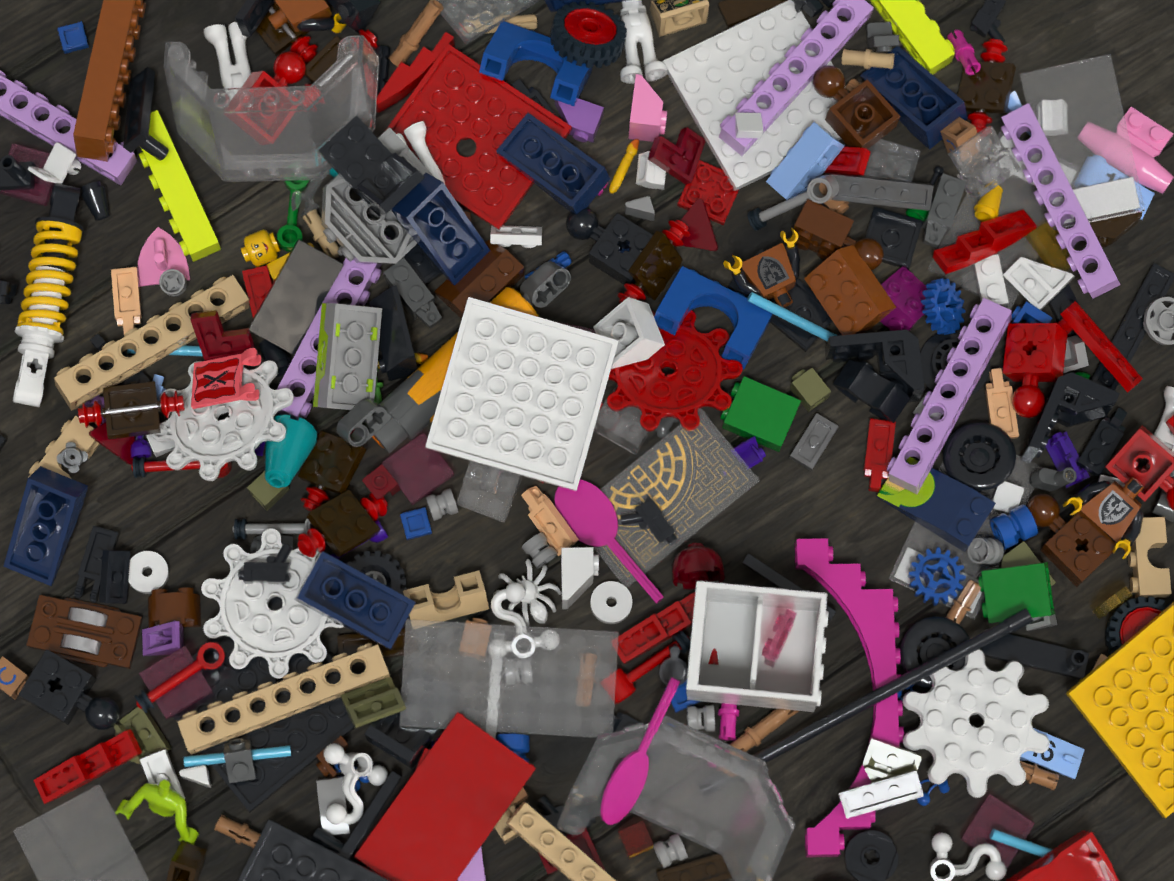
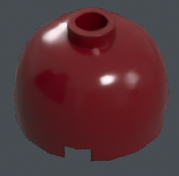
(695, 565)

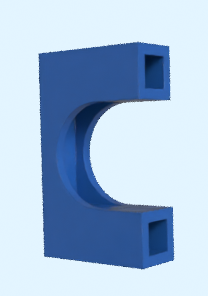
(517, 44)
(694, 291)

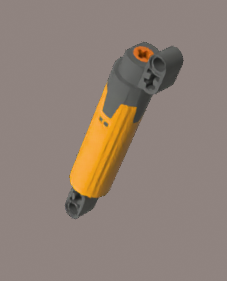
(415, 400)

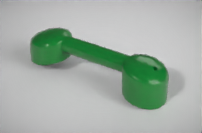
(290, 232)

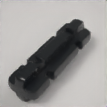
(383, 53)

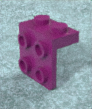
(906, 294)

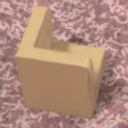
(503, 830)

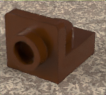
(323, 765)

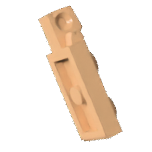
(126, 297)
(999, 404)
(549, 520)

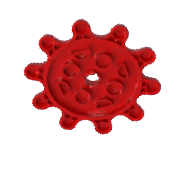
(682, 393)

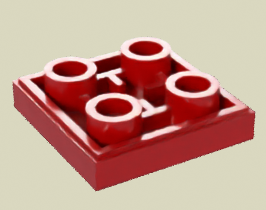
(713, 188)

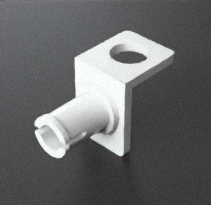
(58, 165)

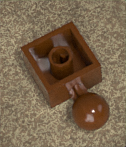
(851, 108)
(827, 231)
(1062, 545)

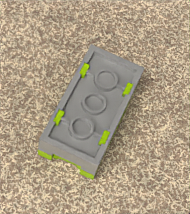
(346, 355)

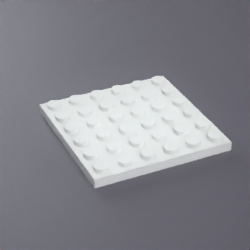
(727, 68)
(522, 394)

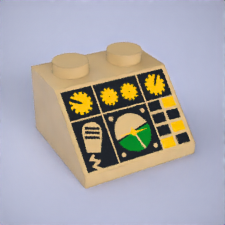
(678, 15)

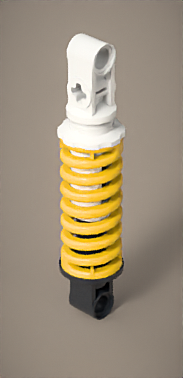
(41, 316)

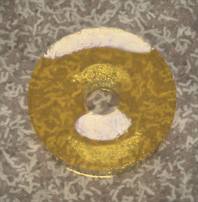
(1112, 603)

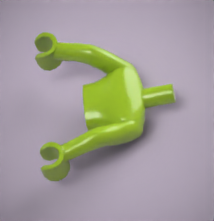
(164, 802)

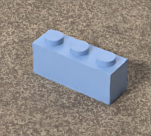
(805, 161)

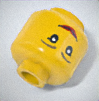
(260, 248)

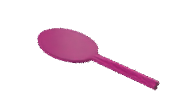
(596, 524)
(632, 772)

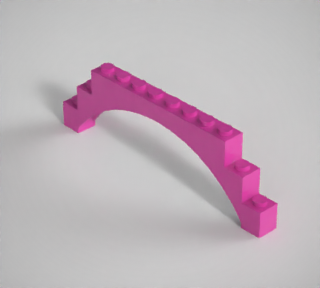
(873, 619)

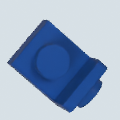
(1030, 314)

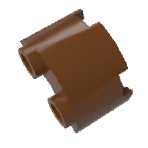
(174, 606)

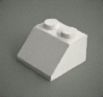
(634, 328)
(577, 571)

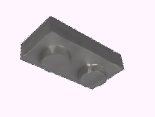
(813, 442)

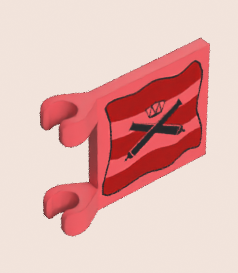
(221, 380)

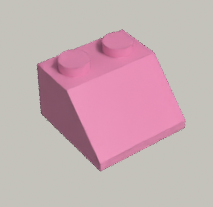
(646, 116)

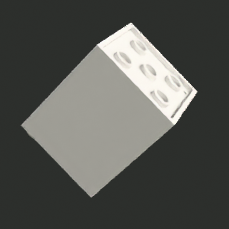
(737, 625)

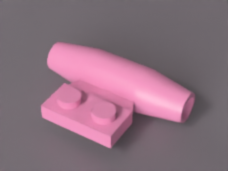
(1147, 142)

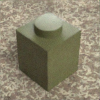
(809, 389)
(265, 493)

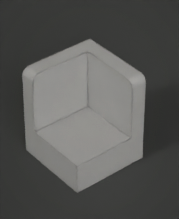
(1075, 354)

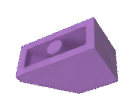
(583, 118)

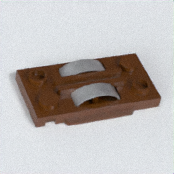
(85, 632)

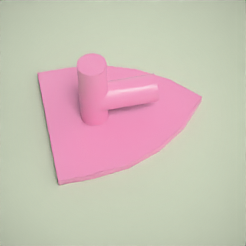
(158, 255)

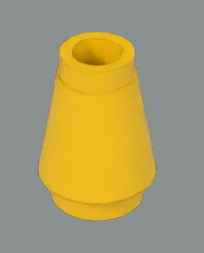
(989, 205)

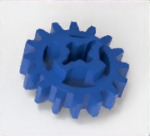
(943, 306)
(945, 581)

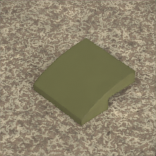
(373, 702)

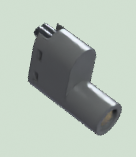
(1051, 479)

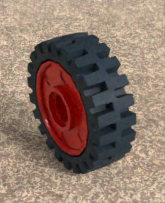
(588, 34)
(1130, 619)

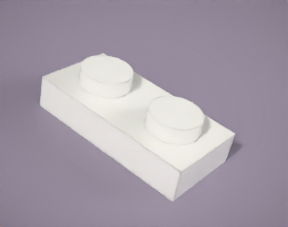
(517, 235)
(991, 280)
(159, 768)

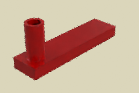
(1077, 319)

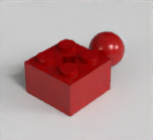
(288, 69)
(1032, 356)
(1161, 462)

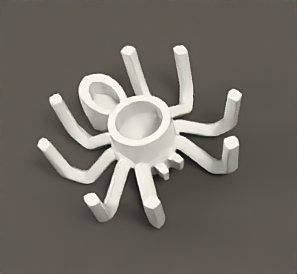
(532, 590)

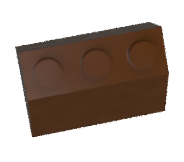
(484, 280)

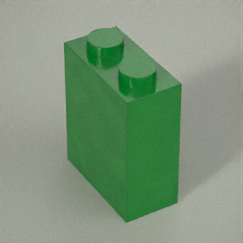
(760, 413)
(1017, 588)

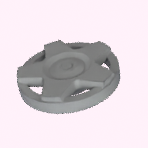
(1161, 321)

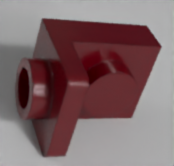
(381, 483)

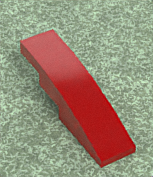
(407, 78)
(988, 240)
(656, 629)
(87, 766)

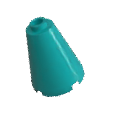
(286, 457)

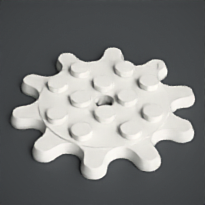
(235, 438)
(252, 624)
(971, 750)

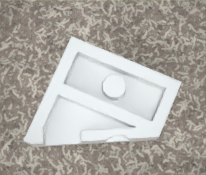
(1037, 281)

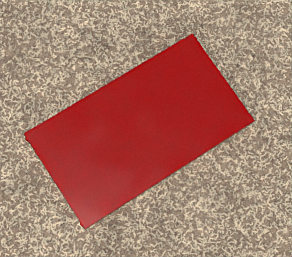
(446, 807)

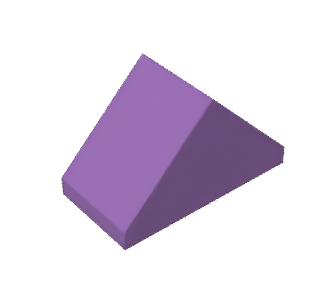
(163, 639)

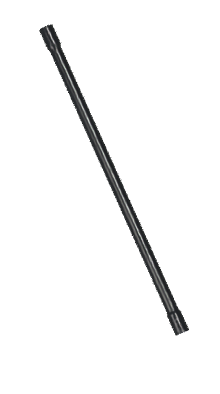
(1007, 626)

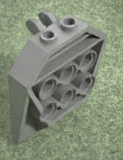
(348, 221)

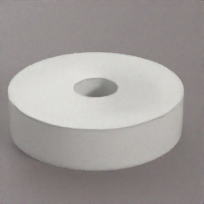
(159, 574)
(615, 591)

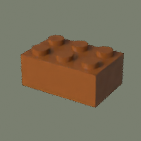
(849, 292)

